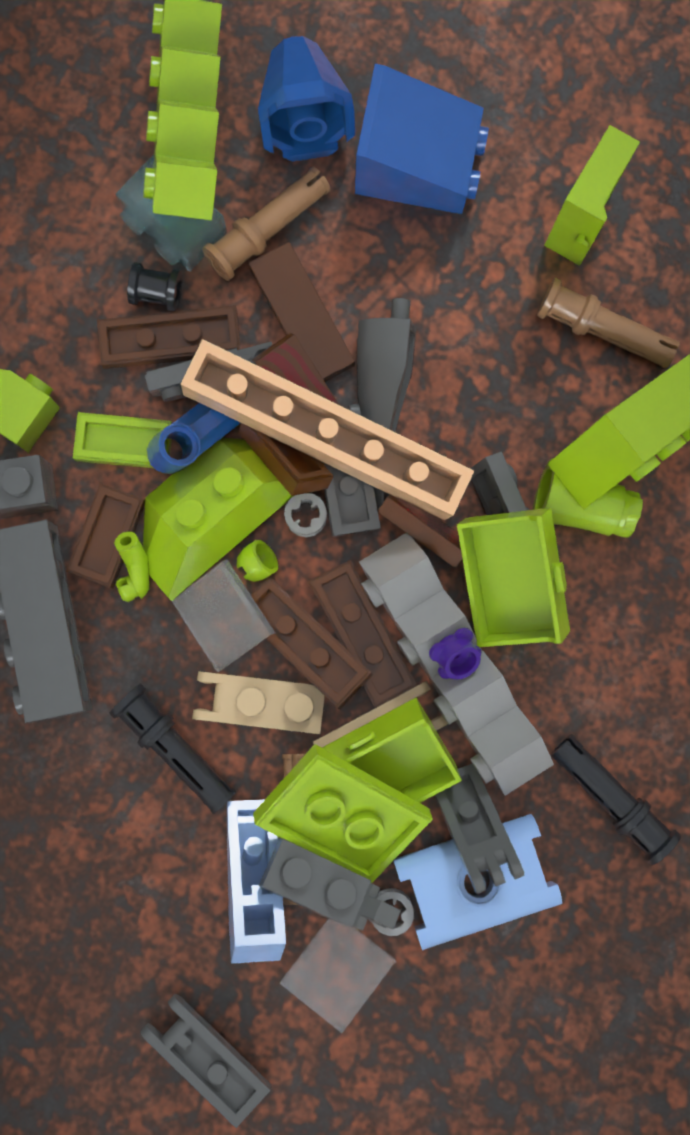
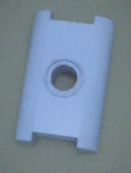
(451, 911)

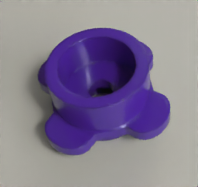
(456, 655)

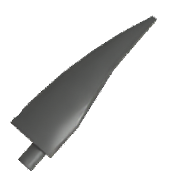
(385, 367)

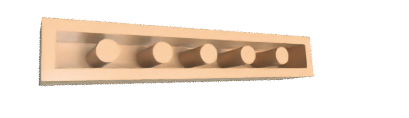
(325, 431)

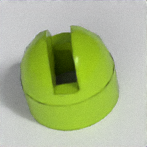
(257, 561)

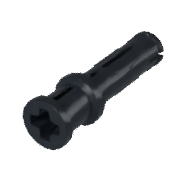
(157, 732)
(629, 814)

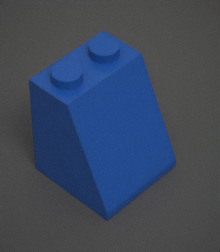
(418, 144)

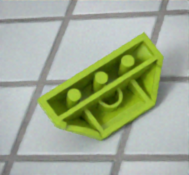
(207, 512)

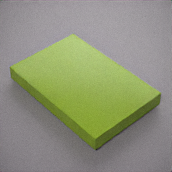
(342, 814)

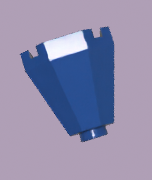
(304, 102)

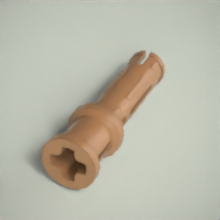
(251, 234)
(587, 315)

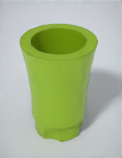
(610, 514)

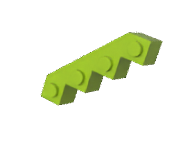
(186, 110)

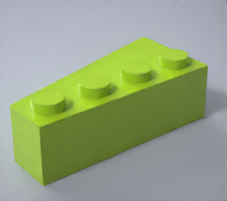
(629, 437)

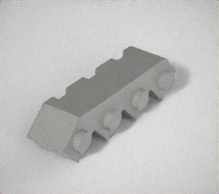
(481, 704)

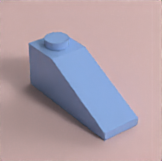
(253, 912)

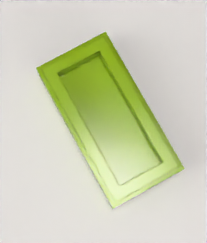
(116, 439)

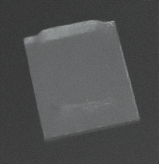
(222, 616)
(337, 973)

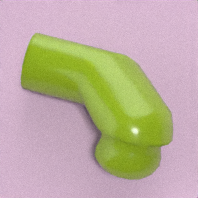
(136, 562)

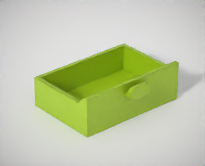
(584, 208)
(514, 578)
(401, 752)

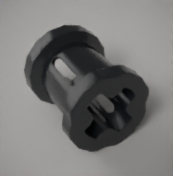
(154, 286)

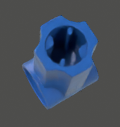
(194, 432)

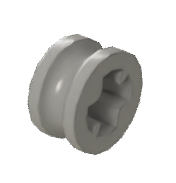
(294, 505)
(406, 912)

